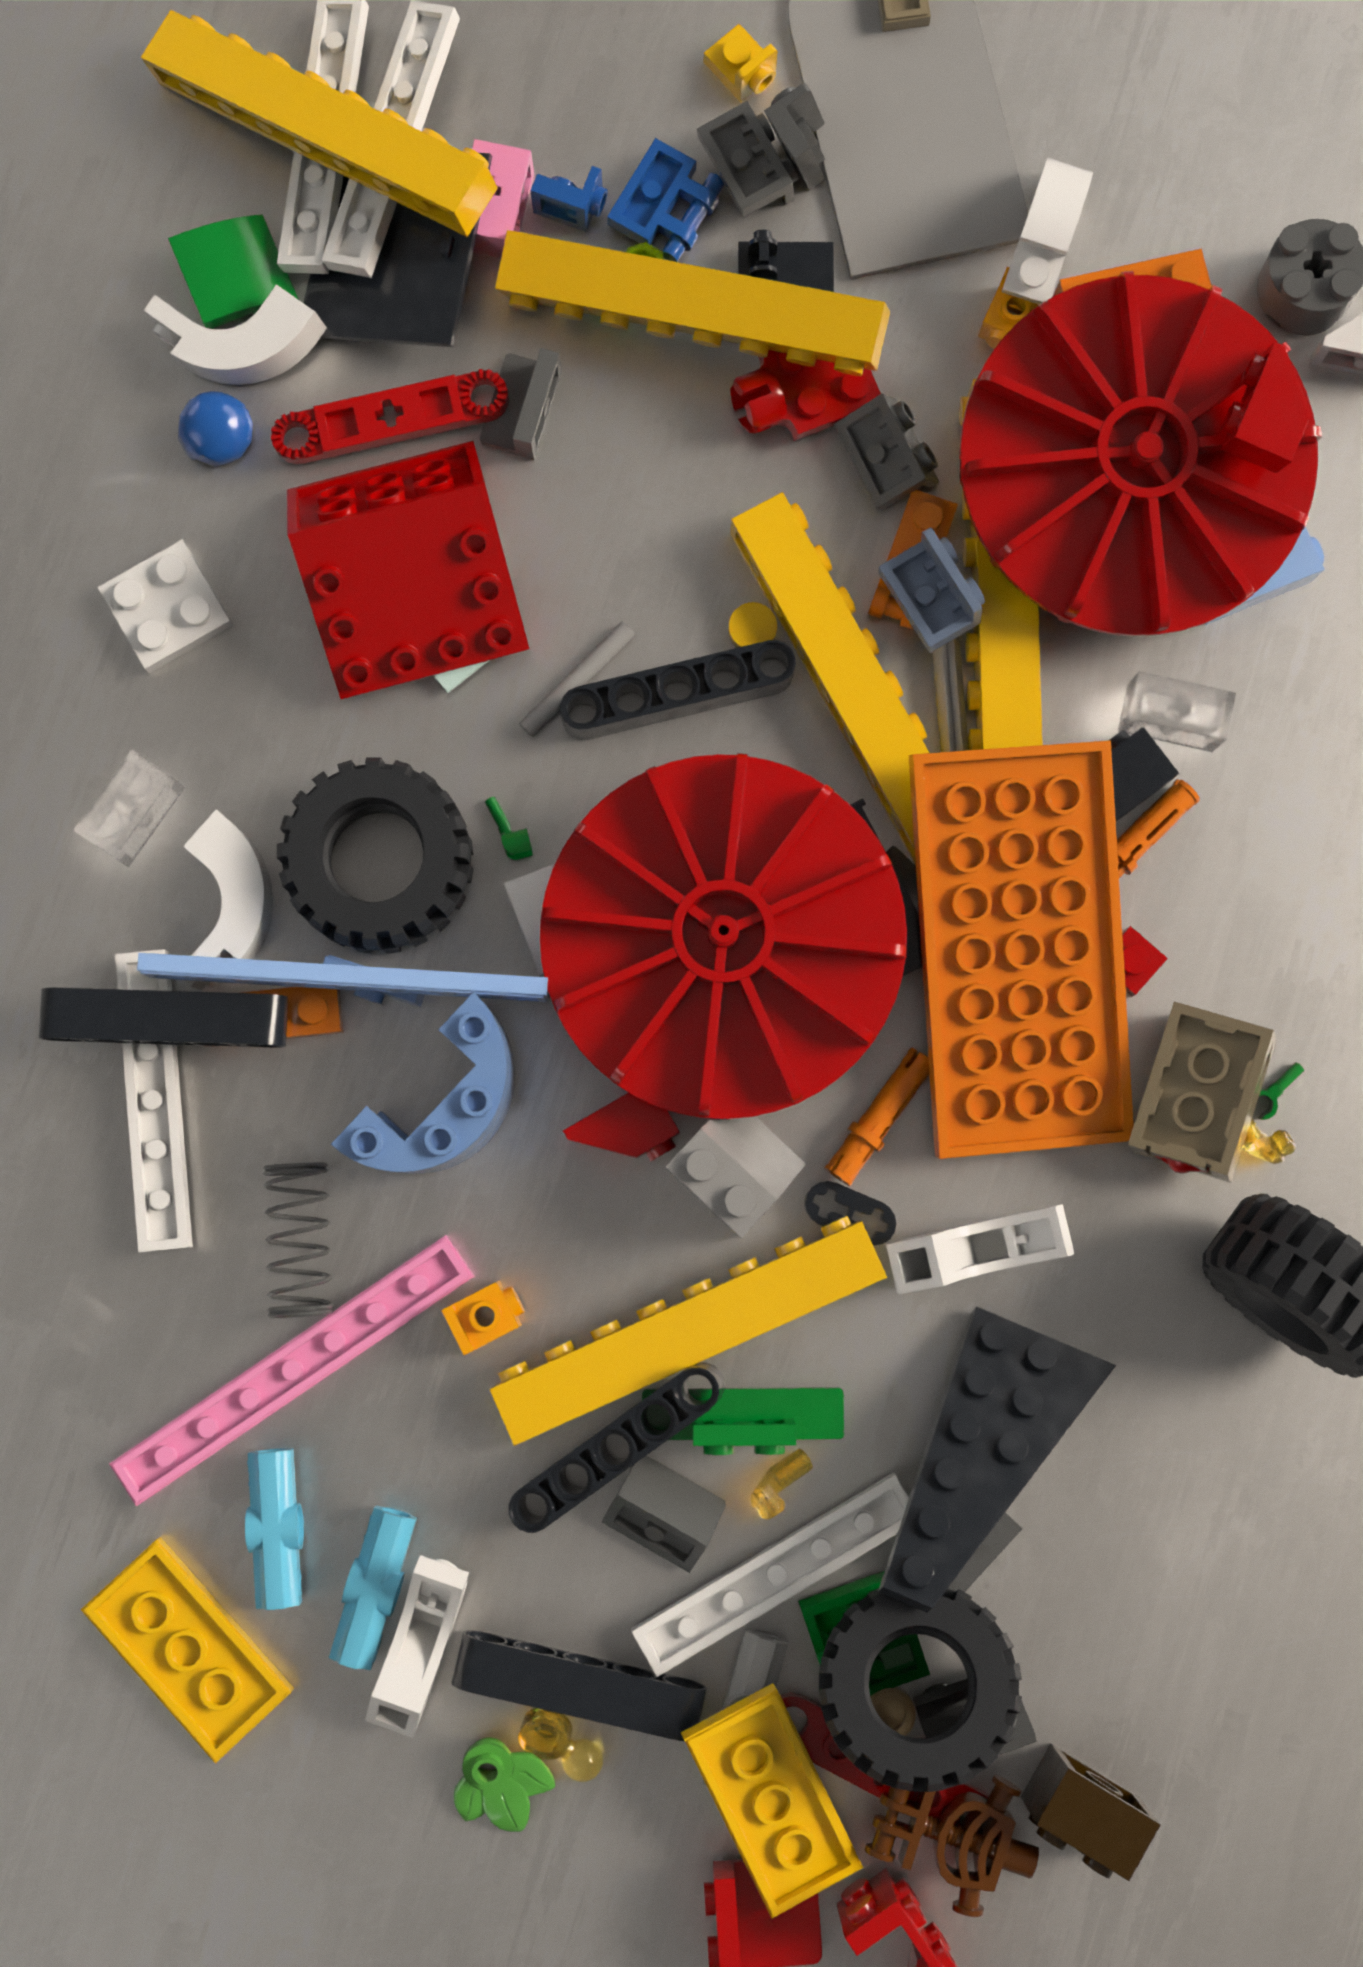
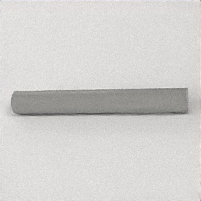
(577, 677)

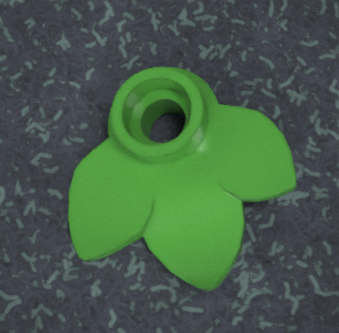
(501, 1791)

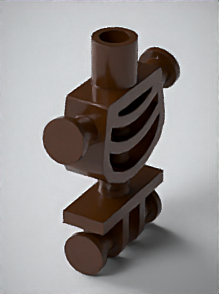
(991, 1847)

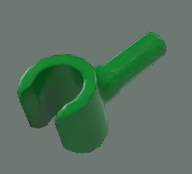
(516, 843)
(1276, 1089)

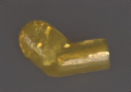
(1267, 1147)
(776, 1479)

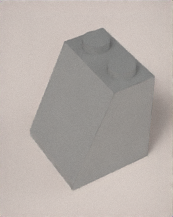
(736, 1170)

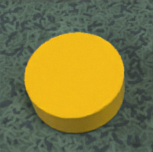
(752, 624)

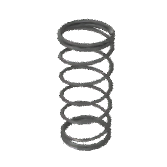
(295, 1171)

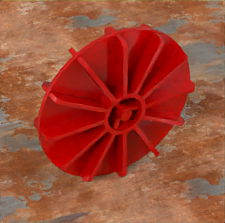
(1105, 464)
(723, 936)

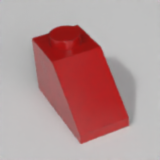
(627, 1128)

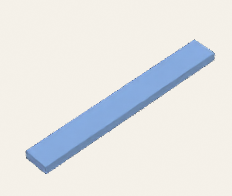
(343, 977)

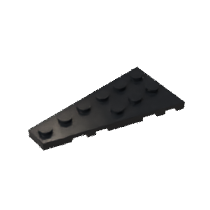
(995, 1427)

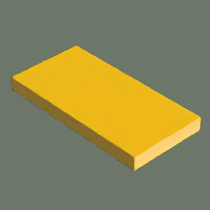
(187, 1649)
(772, 1800)

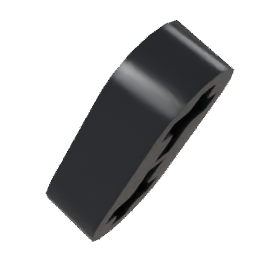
(855, 1202)

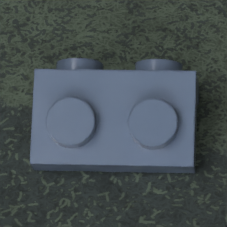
(933, 591)

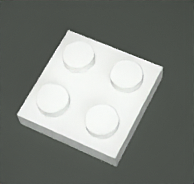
(165, 606)

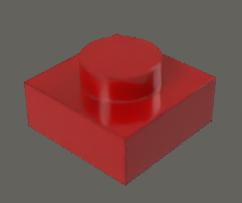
(1140, 960)

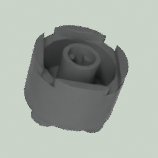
(1311, 275)

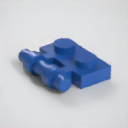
(652, 194)

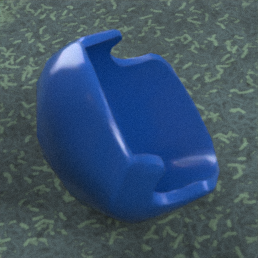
(215, 428)

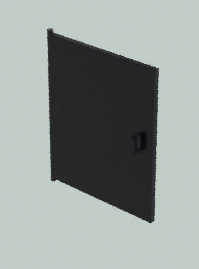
(413, 289)

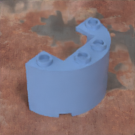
(461, 1121)

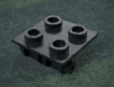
(787, 262)

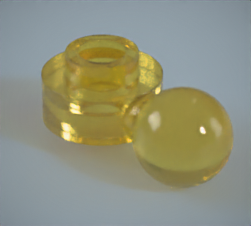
(549, 1738)

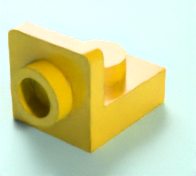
(742, 63)

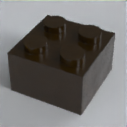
(1089, 1813)

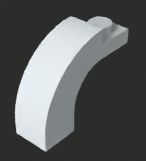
(1047, 231)
(246, 354)
(243, 889)
(979, 1248)
(417, 1645)

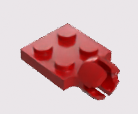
(798, 395)

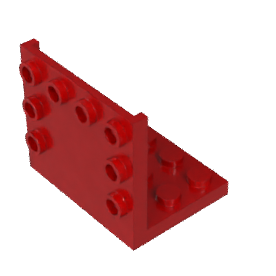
(404, 570)

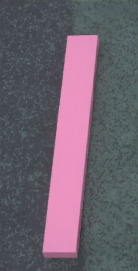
(291, 1370)

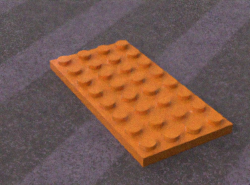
(1021, 948)

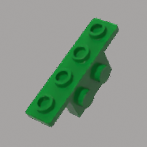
(759, 1418)

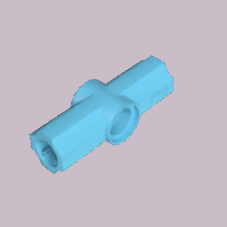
(274, 1528)
(372, 1588)

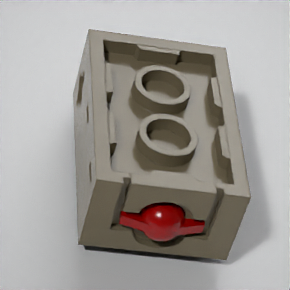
(1202, 1092)

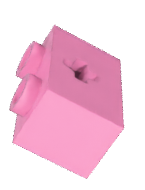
(513, 176)

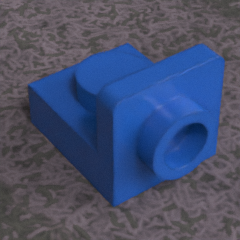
(565, 203)

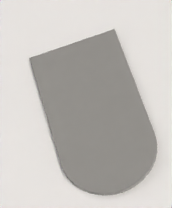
(908, 133)

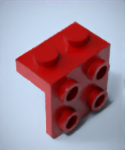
(881, 1905)
(747, 1931)

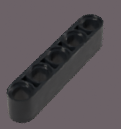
(695, 673)
(163, 1017)
(594, 1456)
(577, 1685)

